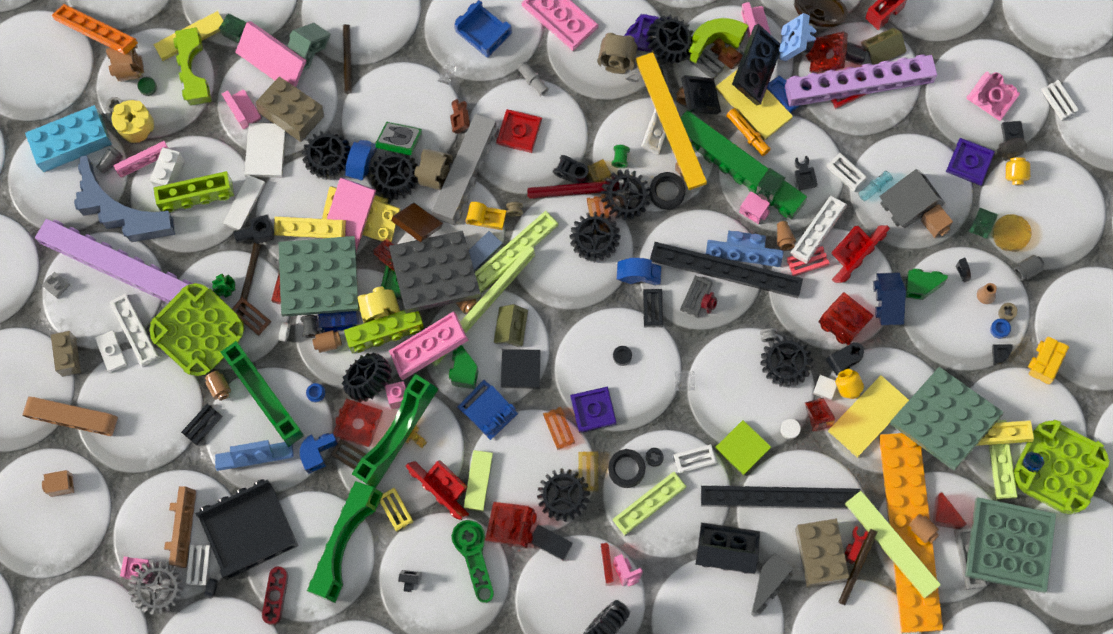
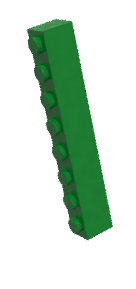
(738, 164)

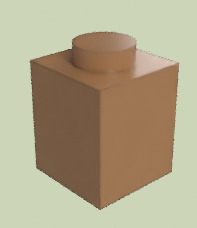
(937, 221)
(58, 483)

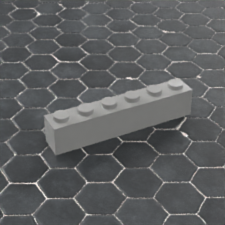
(464, 169)

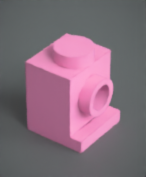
(129, 565)

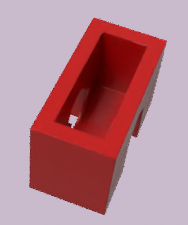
(880, 17)

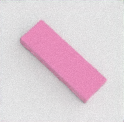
(139, 160)

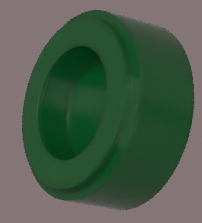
(147, 86)

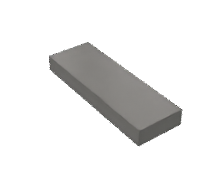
(962, 540)

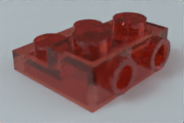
(845, 319)
(511, 524)

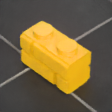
(1048, 360)

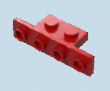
(854, 249)
(442, 485)

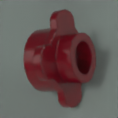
(709, 302)

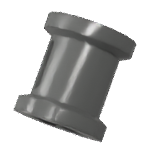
(309, 326)

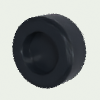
(622, 355)
(211, 588)

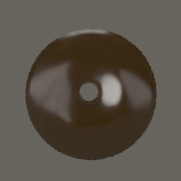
(822, 12)

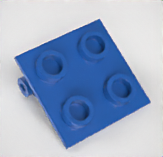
(491, 412)

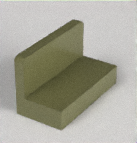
(885, 46)
(511, 325)

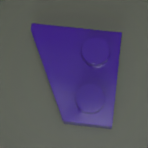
(639, 30)

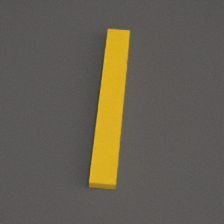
(671, 121)

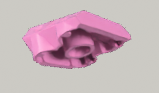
(993, 95)

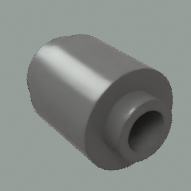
(1029, 267)

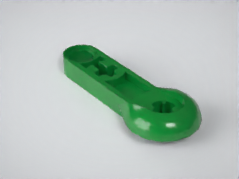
(473, 554)

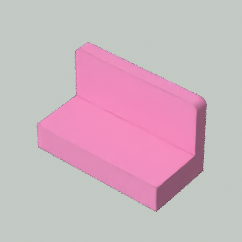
(754, 16)
(242, 108)

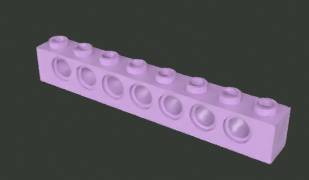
(798, 96)

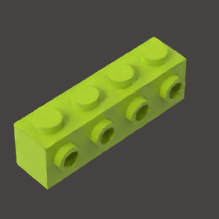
(194, 192)
(383, 330)

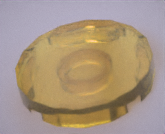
(1011, 233)

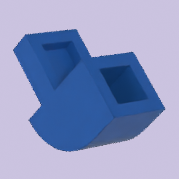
(359, 159)
(638, 269)
(311, 451)

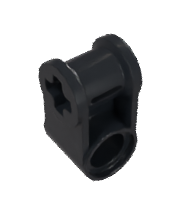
(568, 170)
(843, 359)

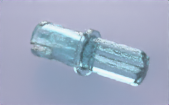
(875, 186)

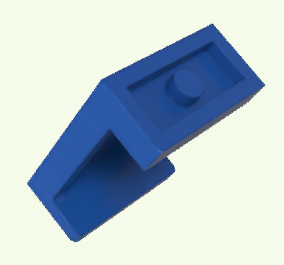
(482, 29)

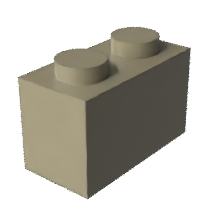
(65, 353)

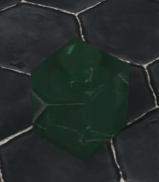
(232, 28)
(770, 185)
(983, 223)

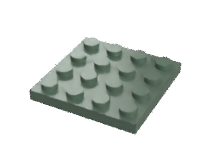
(318, 276)
(946, 418)
(1010, 545)

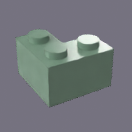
(308, 41)

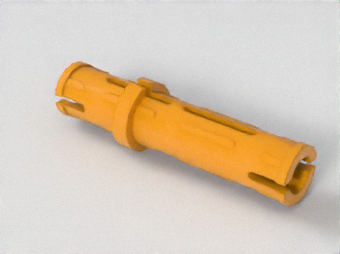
(752, 137)

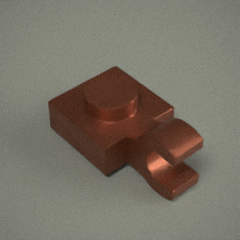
(728, 55)
(460, 118)

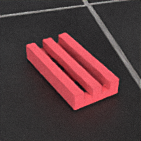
(825, 262)

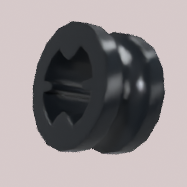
(657, 451)

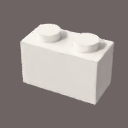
(167, 167)

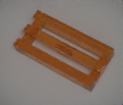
(596, 199)
(553, 413)

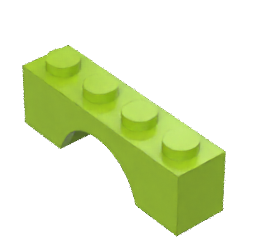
(189, 44)

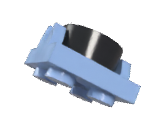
(797, 37)

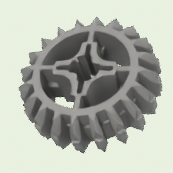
(156, 577)

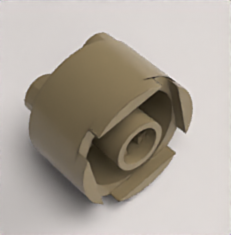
(617, 53)
(433, 168)

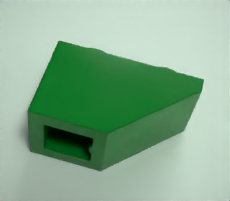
(922, 284)
(465, 370)

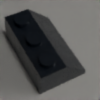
(728, 548)

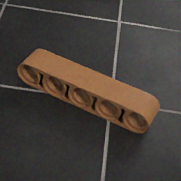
(70, 416)

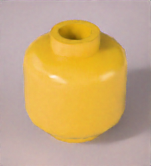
(1018, 171)
(849, 384)

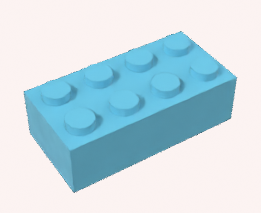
(68, 138)

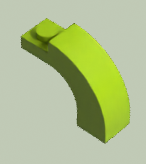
(727, 29)

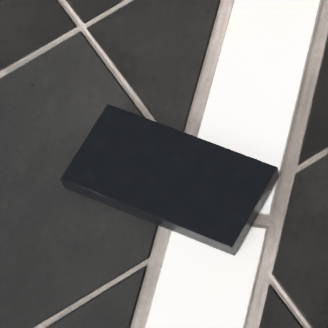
(757, 65)

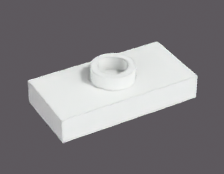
(111, 351)

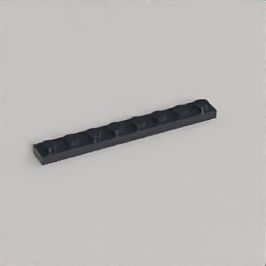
(726, 269)
(776, 497)

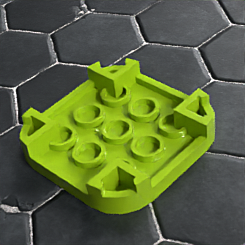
(196, 329)
(1069, 470)

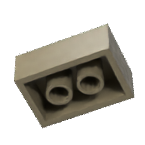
(290, 109)
(822, 553)

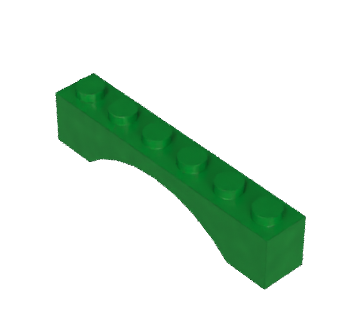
(262, 394)
(378, 460)
(328, 575)

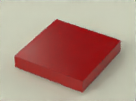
(519, 131)

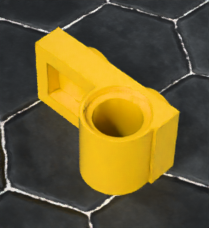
(487, 217)

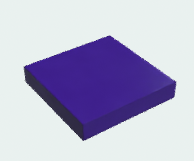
(970, 161)
(593, 409)

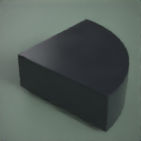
(963, 269)
(1001, 352)

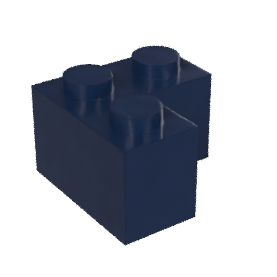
(891, 297)

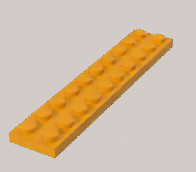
(905, 500)

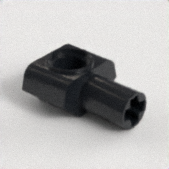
(254, 232)

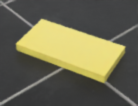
(763, 118)
(868, 416)

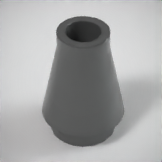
(109, 159)

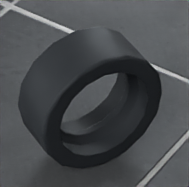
(670, 177)
(630, 454)

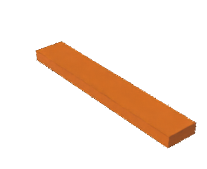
(94, 29)

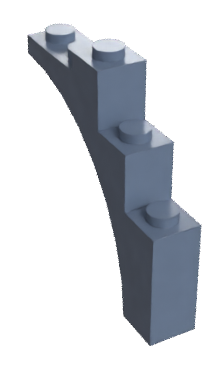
(135, 224)

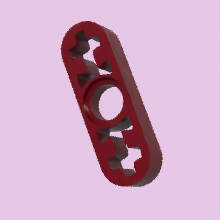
(272, 580)

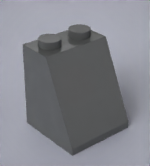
(910, 199)

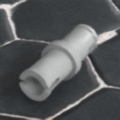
(532, 78)

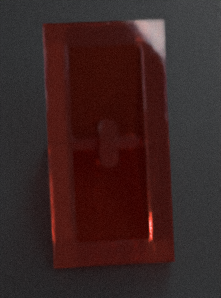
(819, 414)
(946, 515)

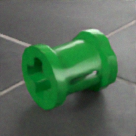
(620, 156)

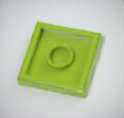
(743, 447)

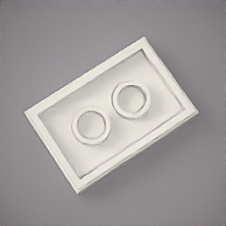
(265, 150)

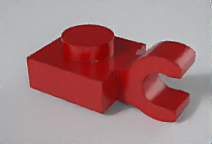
(853, 549)

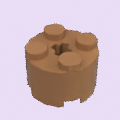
(125, 66)

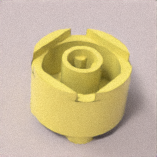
(132, 121)
(377, 304)

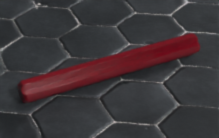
(568, 189)

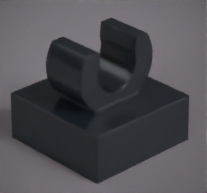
(410, 578)

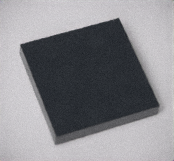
(700, 94)
(520, 368)

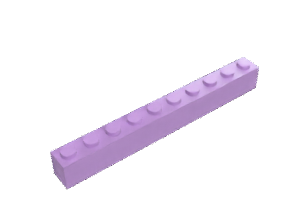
(108, 261)

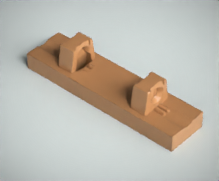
(182, 527)

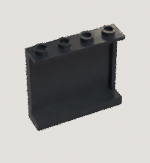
(247, 529)

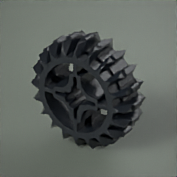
(659, 39)
(329, 142)
(383, 166)
(625, 202)
(602, 237)
(781, 355)
(366, 377)
(552, 482)
(609, 619)

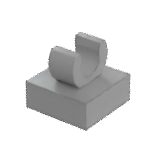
(55, 284)

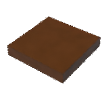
(417, 222)

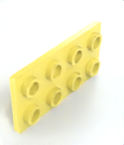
(379, 219)

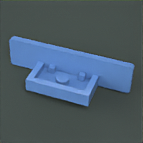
(745, 248)
(252, 454)

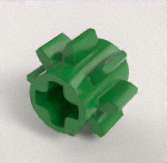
(223, 285)

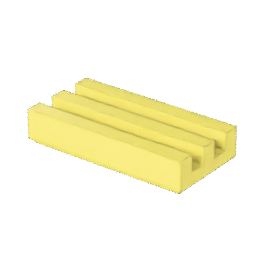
(402, 523)

